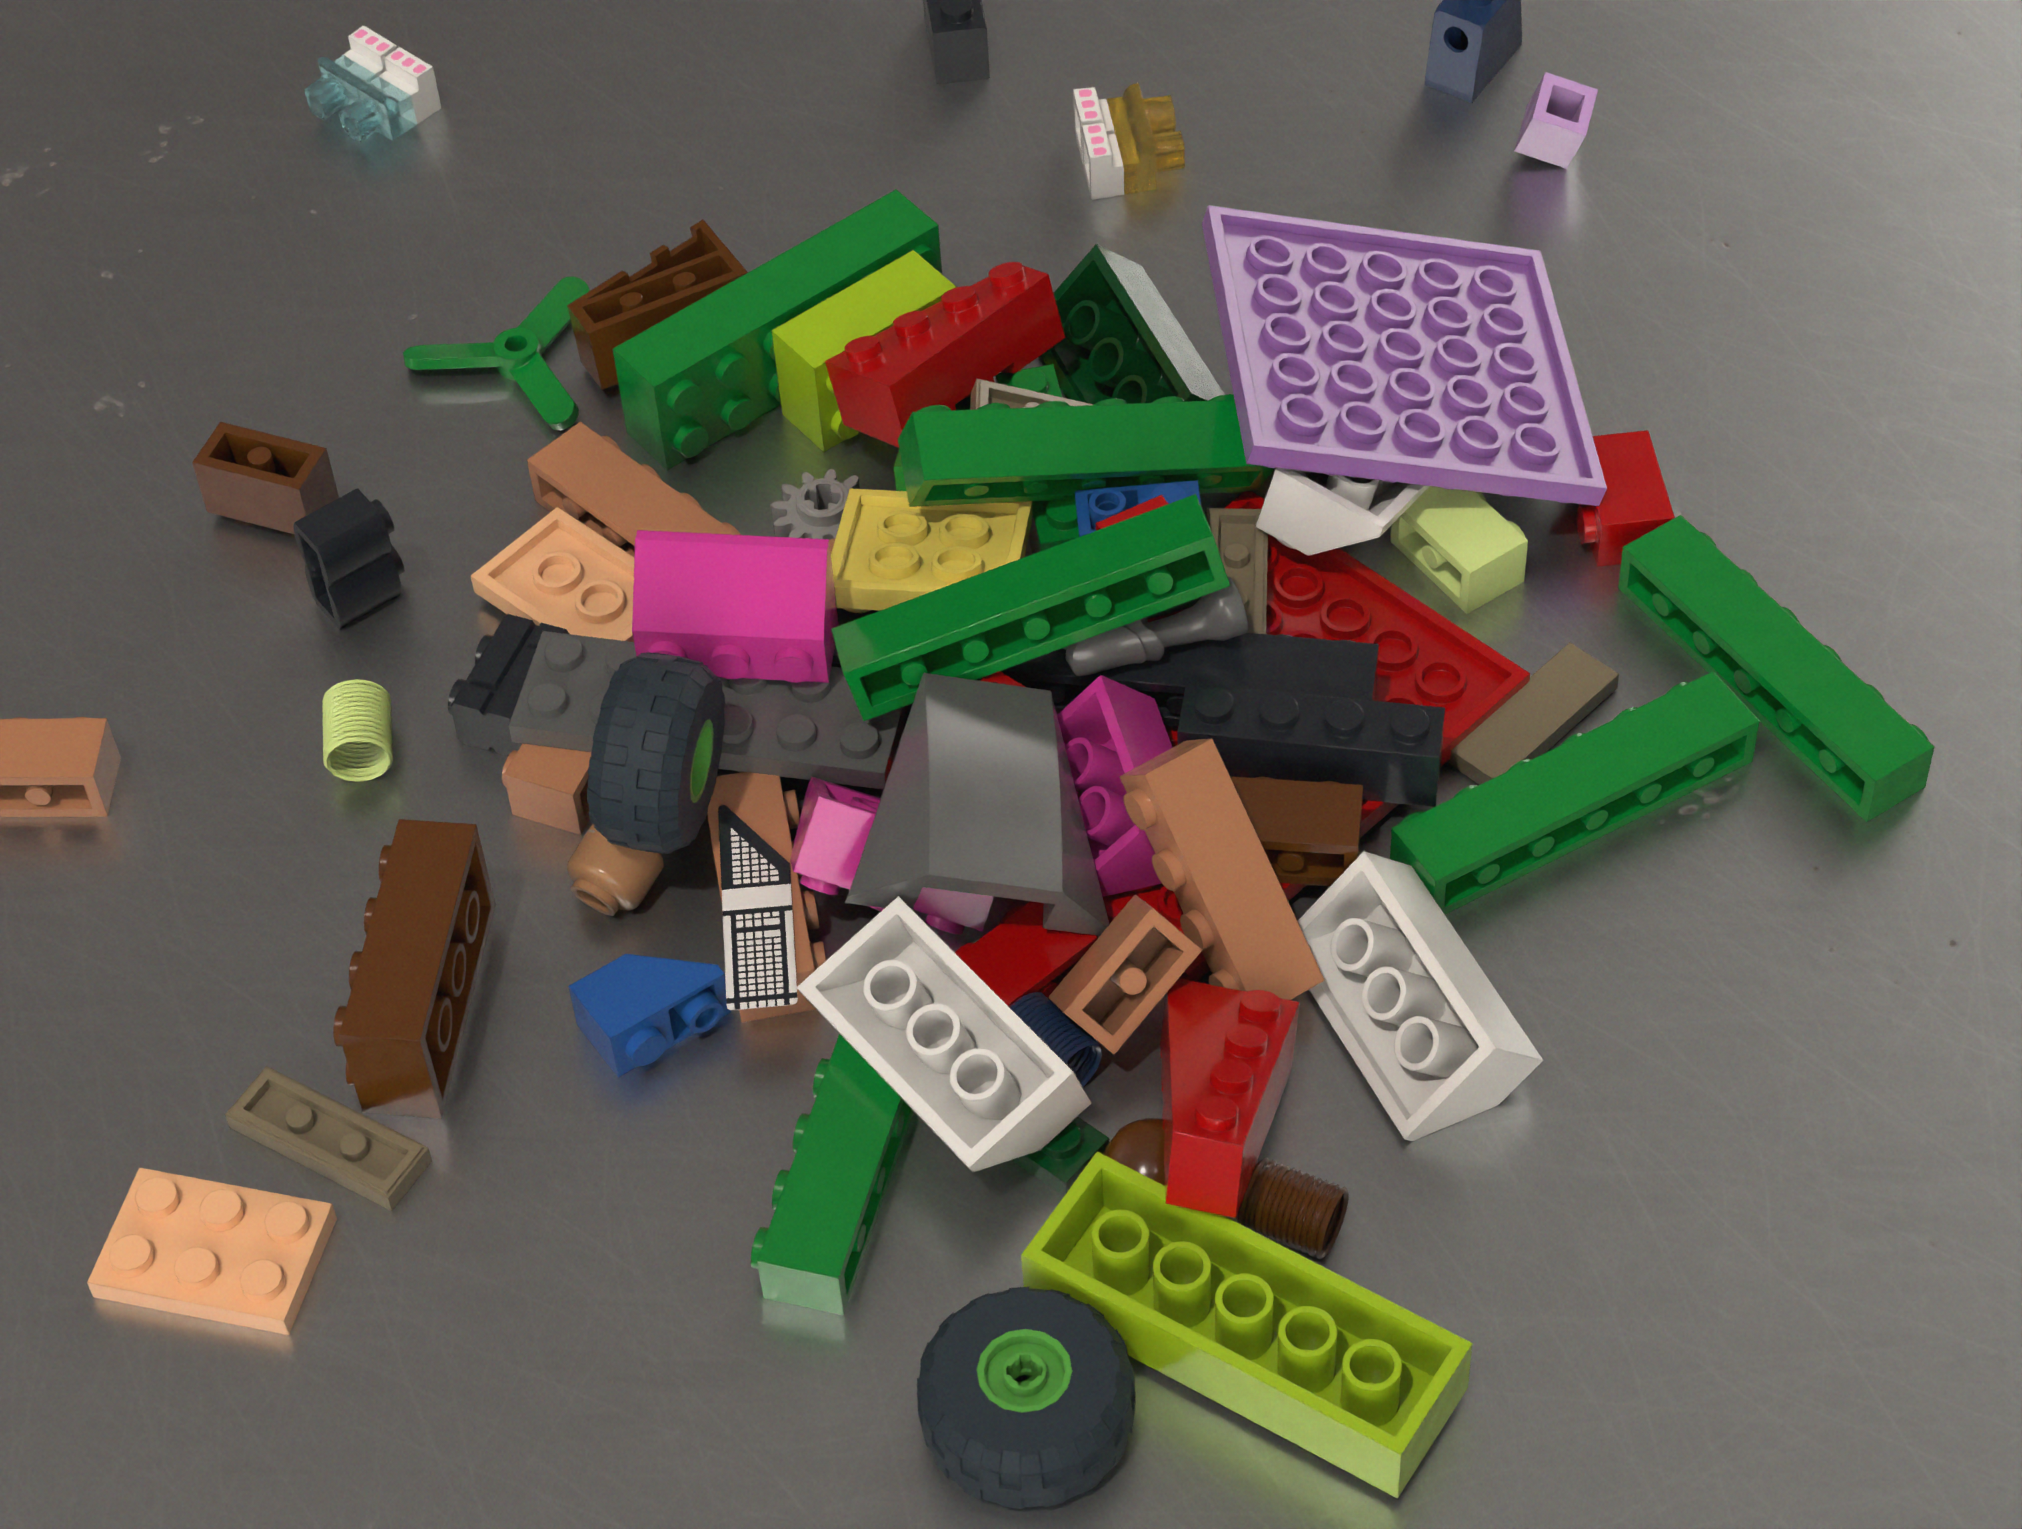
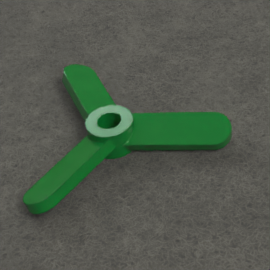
(518, 354)

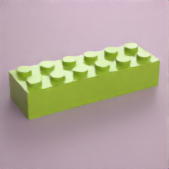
(1253, 1324)

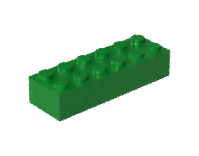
(716, 359)

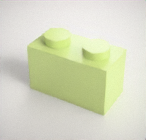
(1462, 545)

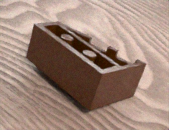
(635, 303)

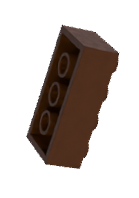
(416, 969)

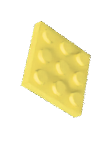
(902, 551)

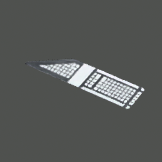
(755, 918)

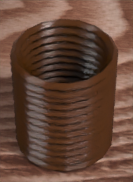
(1293, 1208)

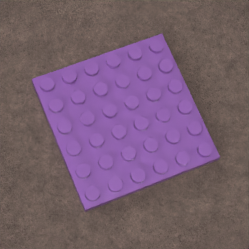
(1399, 358)

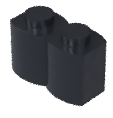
(349, 557)

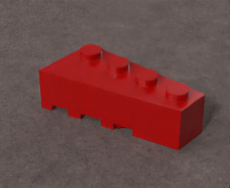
(943, 350)
(1221, 1085)

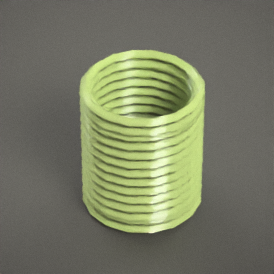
(357, 730)

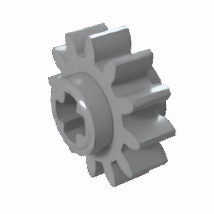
(812, 509)

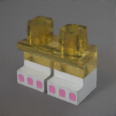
(1126, 140)

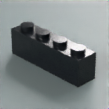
(1320, 739)

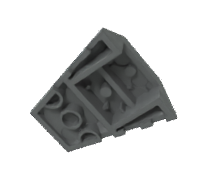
(982, 807)

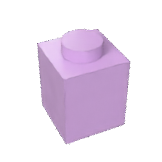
(1556, 120)

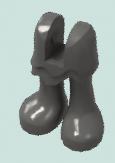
(1209, 617)

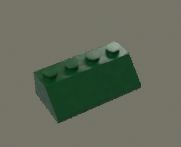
(1122, 338)

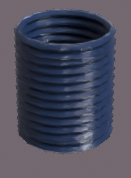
(1060, 1034)

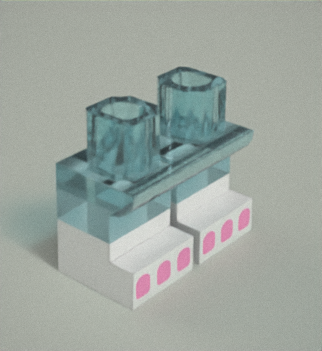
(374, 87)

